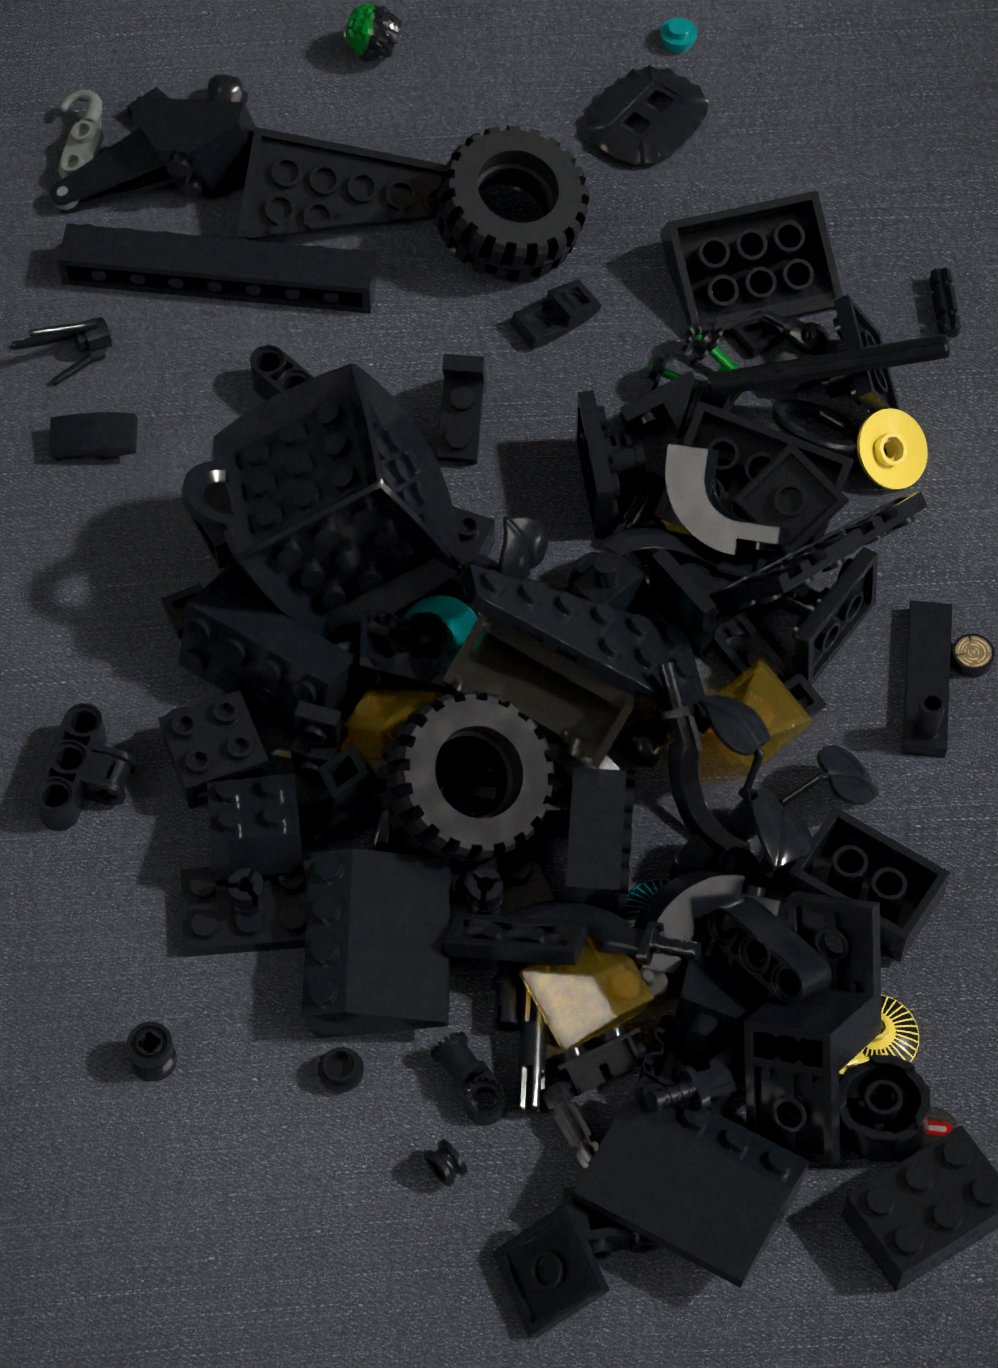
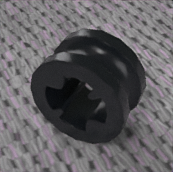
(445, 1162)

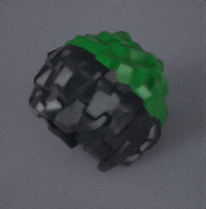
(371, 32)

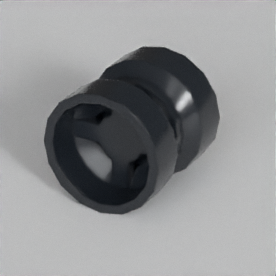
(155, 1061)

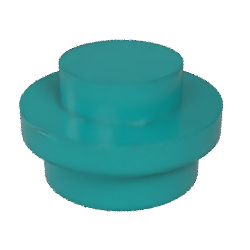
(678, 34)

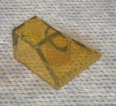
(775, 706)
(379, 715)
(587, 997)

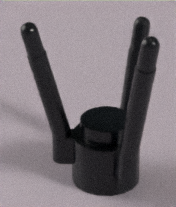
(88, 336)

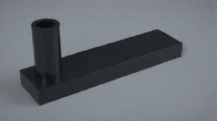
(927, 679)

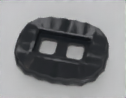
(667, 128)

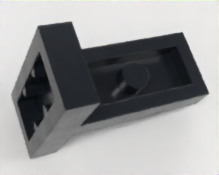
(461, 408)

